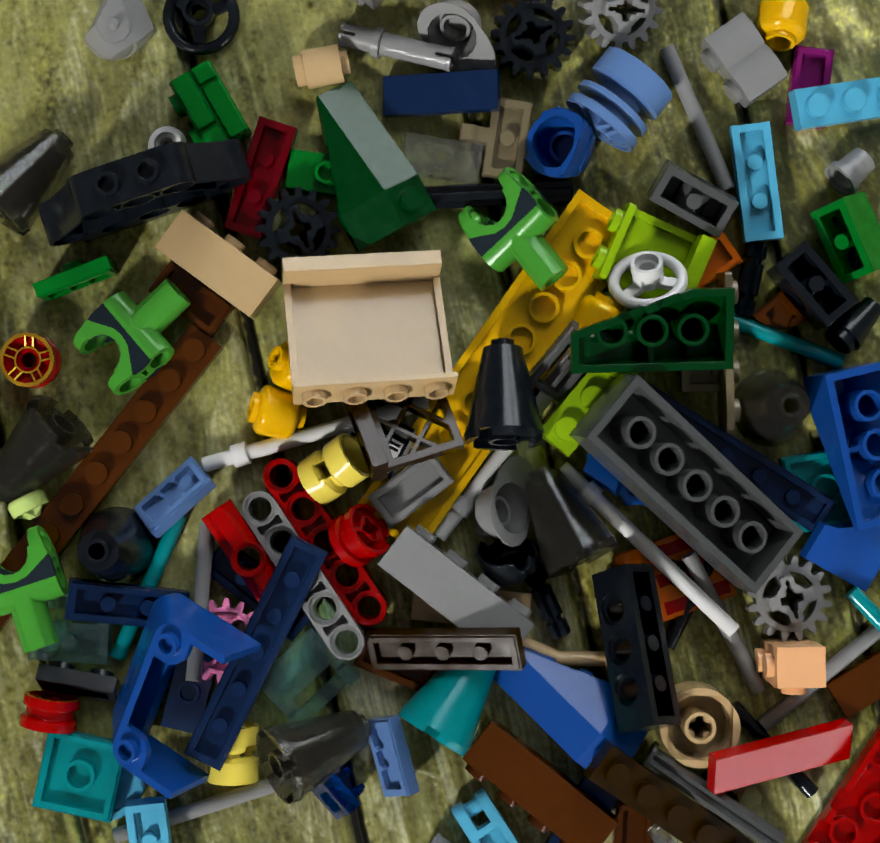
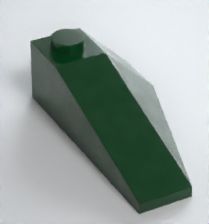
(371, 175)
(667, 335)

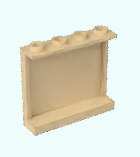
(366, 328)

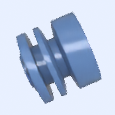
(624, 94)

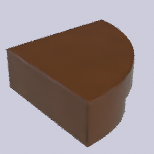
(779, 312)

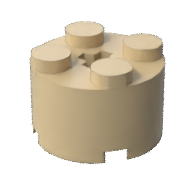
(718, 732)

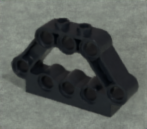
(143, 189)

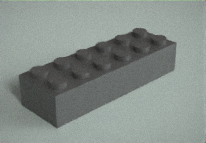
(686, 482)

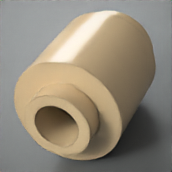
(321, 66)

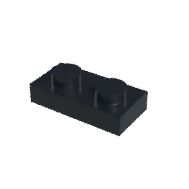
(64, 679)

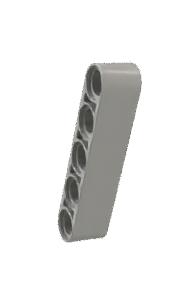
(328, 629)

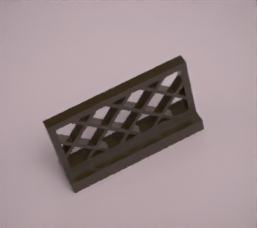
(375, 445)

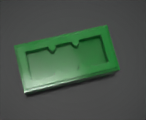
(310, 172)
(75, 277)

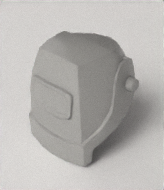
(119, 29)

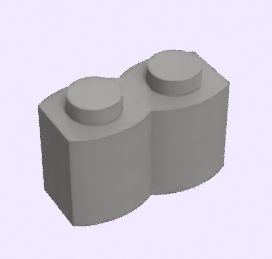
(742, 61)

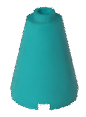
(450, 706)

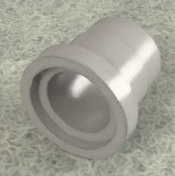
(849, 171)

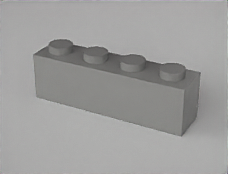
(448, 586)

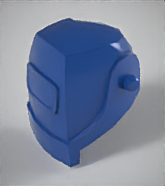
(560, 144)

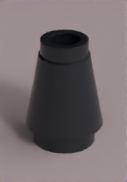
(853, 326)

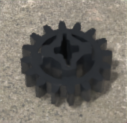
(537, 53)
(290, 211)

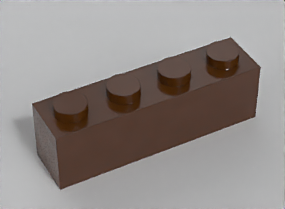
(538, 787)

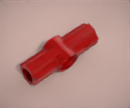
(234, 535)

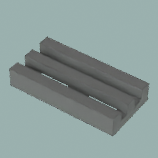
(546, 361)

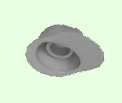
(459, 26)
(503, 507)

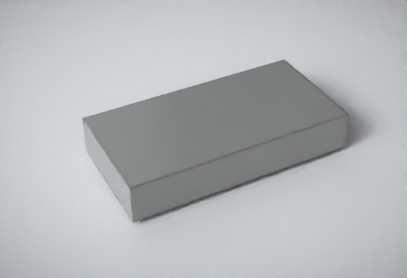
(410, 490)

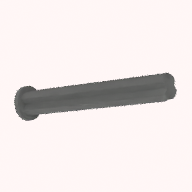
(720, 804)

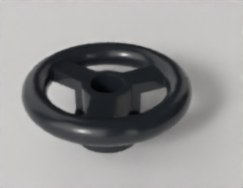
(188, 9)

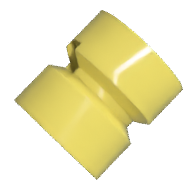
(333, 469)
(241, 764)

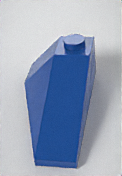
(848, 423)
(568, 706)

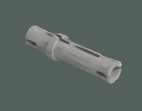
(381, 43)

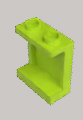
(637, 232)

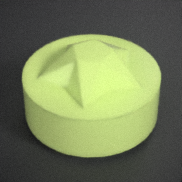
(28, 506)

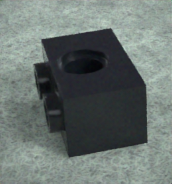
(811, 286)

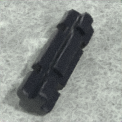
(750, 278)
(548, 604)

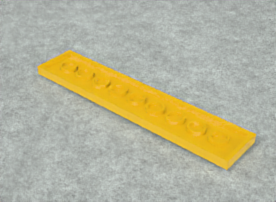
(534, 323)

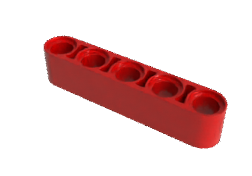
(308, 530)

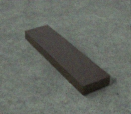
(446, 648)

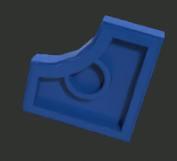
(845, 552)

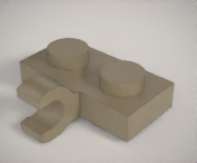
(503, 138)

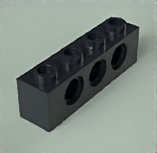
(636, 648)

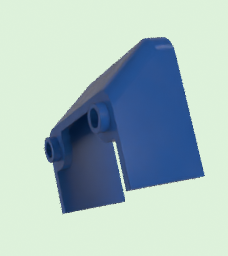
(167, 640)

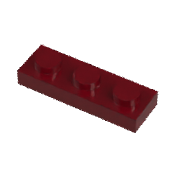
(267, 161)

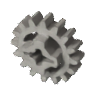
(618, 22)
(792, 614)

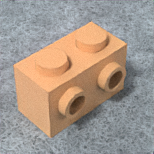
(791, 664)

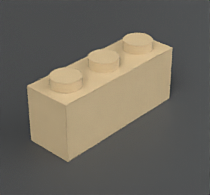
(219, 263)

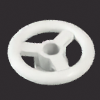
(646, 276)

